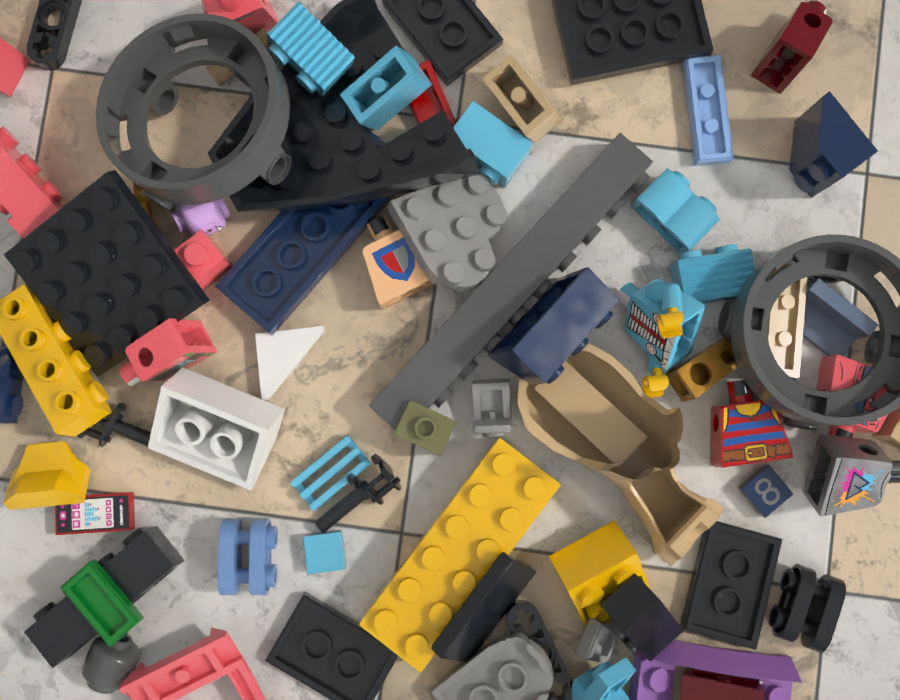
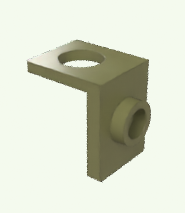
(425, 428)

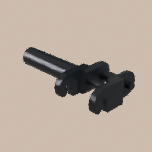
(119, 428)
(362, 491)

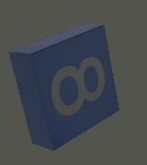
(765, 491)

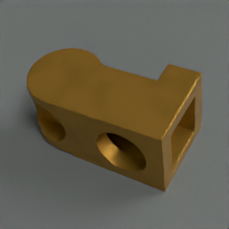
(703, 370)

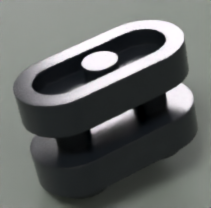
(807, 607)

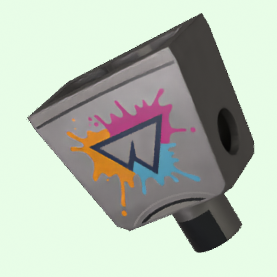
(848, 474)

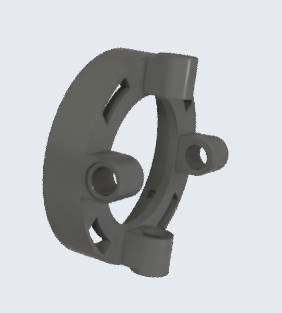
(142, 83)
(832, 261)

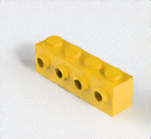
(51, 364)

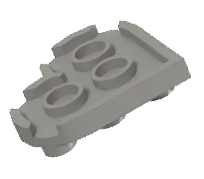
(451, 230)
(501, 671)

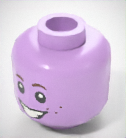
(206, 216)

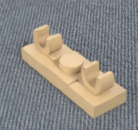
(787, 325)

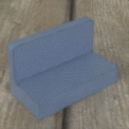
(833, 321)

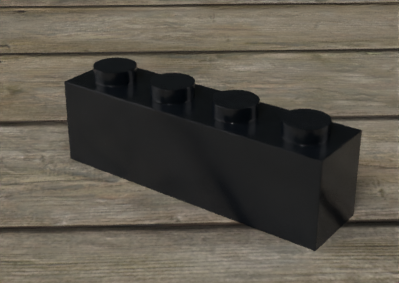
(136, 569)

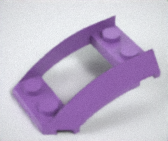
(655, 678)

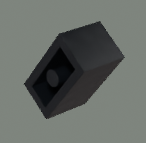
(640, 618)

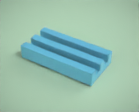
(306, 493)

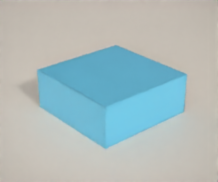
(324, 552)

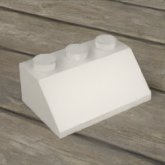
(214, 427)

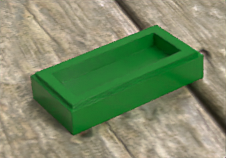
(102, 602)

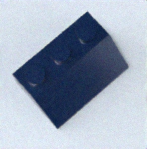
(555, 327)

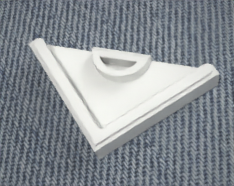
(281, 354)

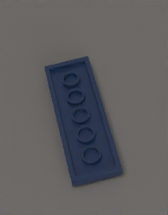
(295, 257)

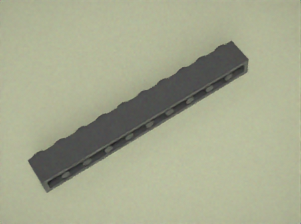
(516, 280)

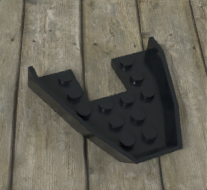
(334, 153)

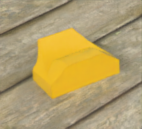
(47, 477)

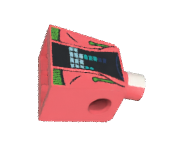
(166, 351)

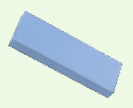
(707, 110)

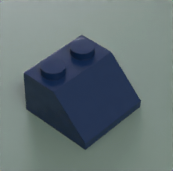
(826, 146)

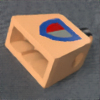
(392, 265)

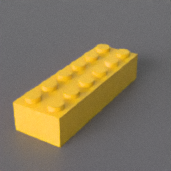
(457, 550)

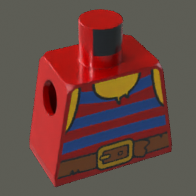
(746, 430)

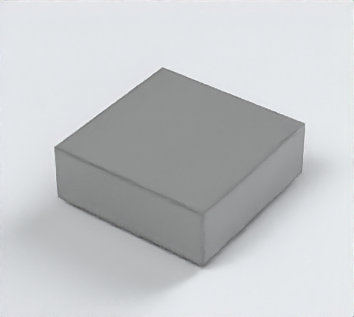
(597, 641)

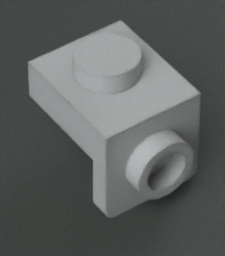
(491, 407)

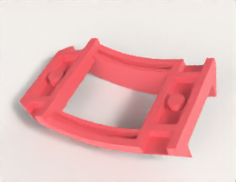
(192, 669)

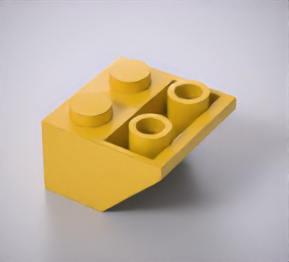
(596, 569)

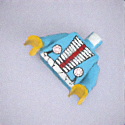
(663, 325)

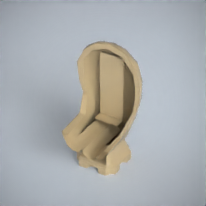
(617, 430)

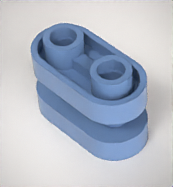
(261, 540)

